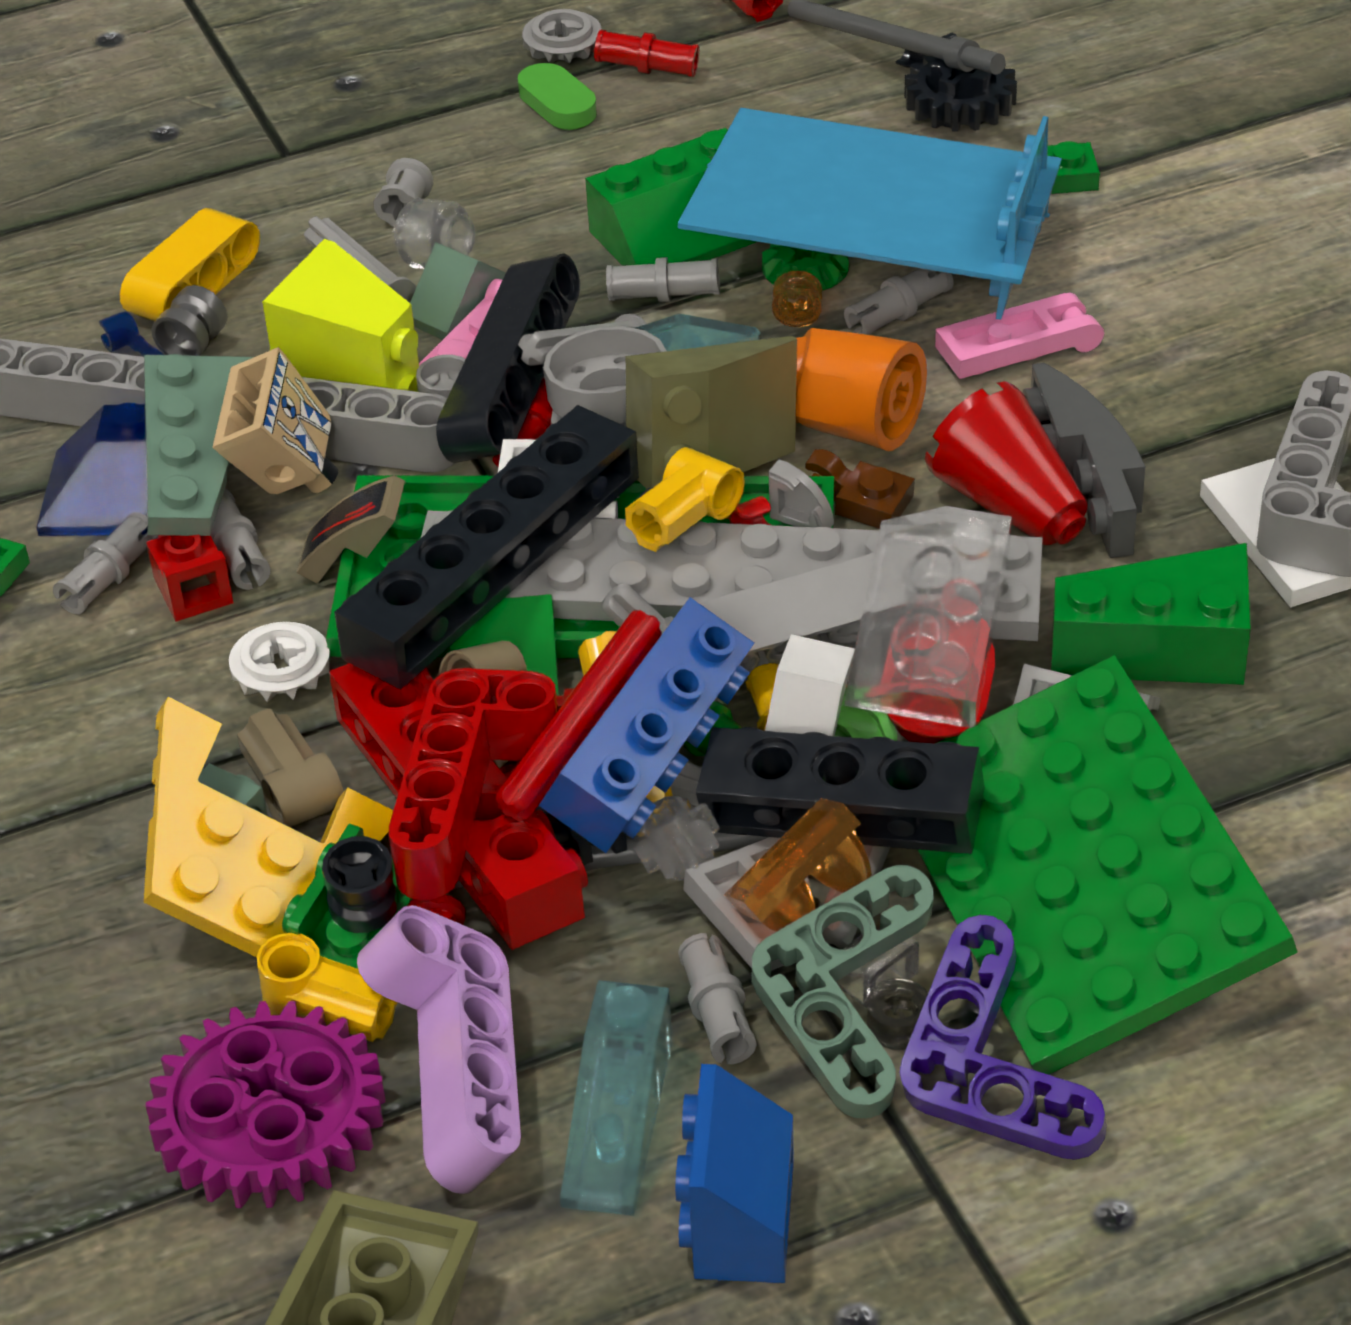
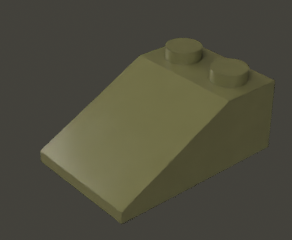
(713, 399)
(377, 1266)

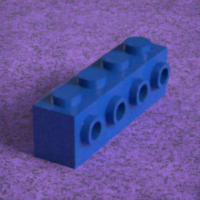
(647, 724)

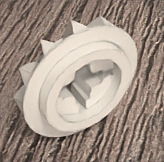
(296, 643)

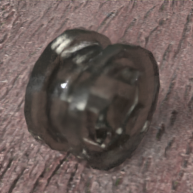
(894, 995)

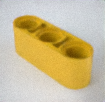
(201, 252)

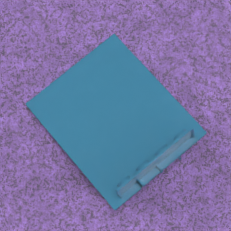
(878, 195)

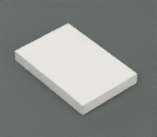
(1236, 502)

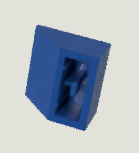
(735, 1180)

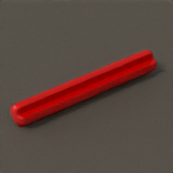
(578, 716)

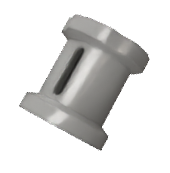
(414, 184)

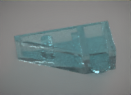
(617, 1096)

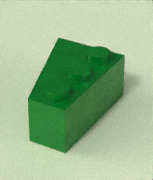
(1158, 617)

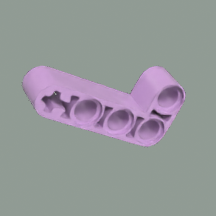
(464, 1039)

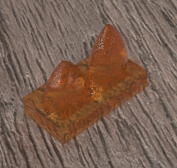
(817, 845)

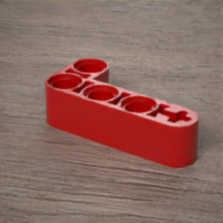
(463, 725)

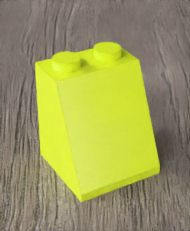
(343, 323)

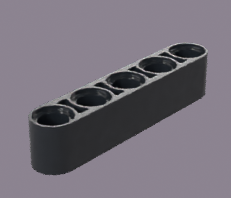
(494, 382)

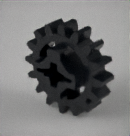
(958, 96)

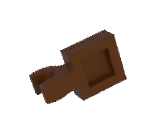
(865, 494)

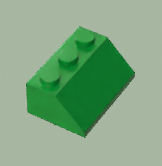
(639, 206)

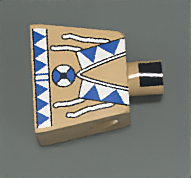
(274, 426)

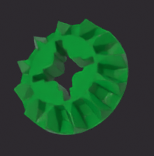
(826, 267)

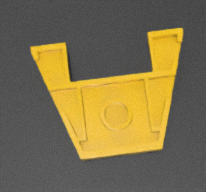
(220, 859)

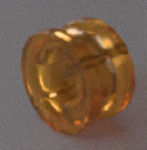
(791, 286)

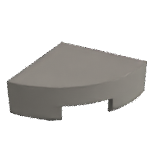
(797, 498)

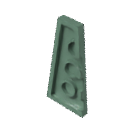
(180, 427)

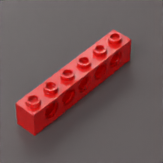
(509, 866)

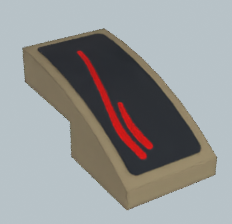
(352, 523)

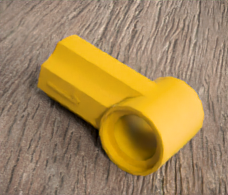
(689, 490)
(296, 972)

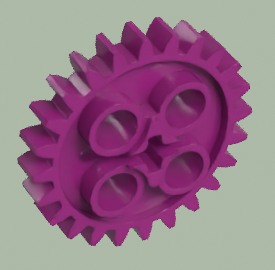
(265, 1104)

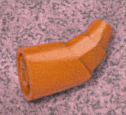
(859, 386)

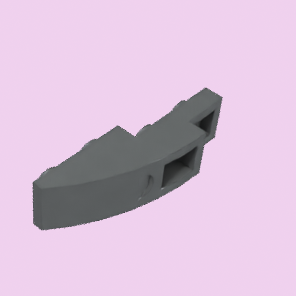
(1095, 453)

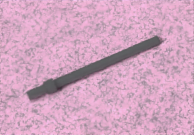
(956, 52)

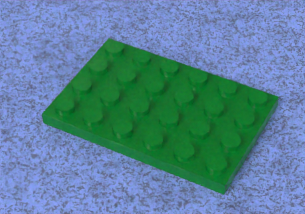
(1101, 871)

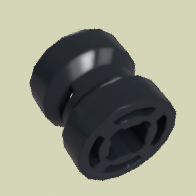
(360, 884)

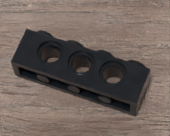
(896, 789)

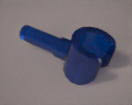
(123, 331)

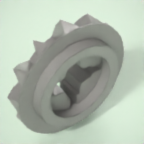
(577, 31)

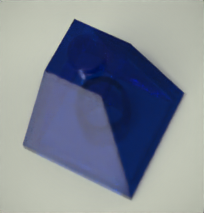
(98, 475)

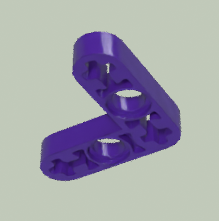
(962, 1054)

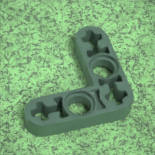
(823, 965)

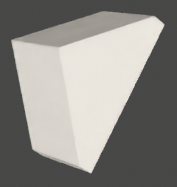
(809, 687)

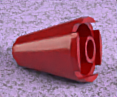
(1007, 464)

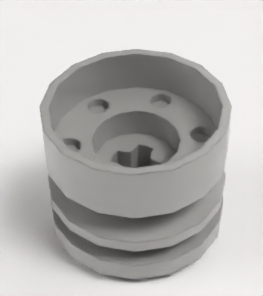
(592, 370)

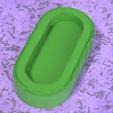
(557, 96)

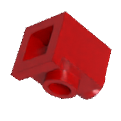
(185, 558)

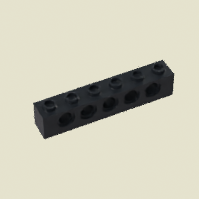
(486, 546)

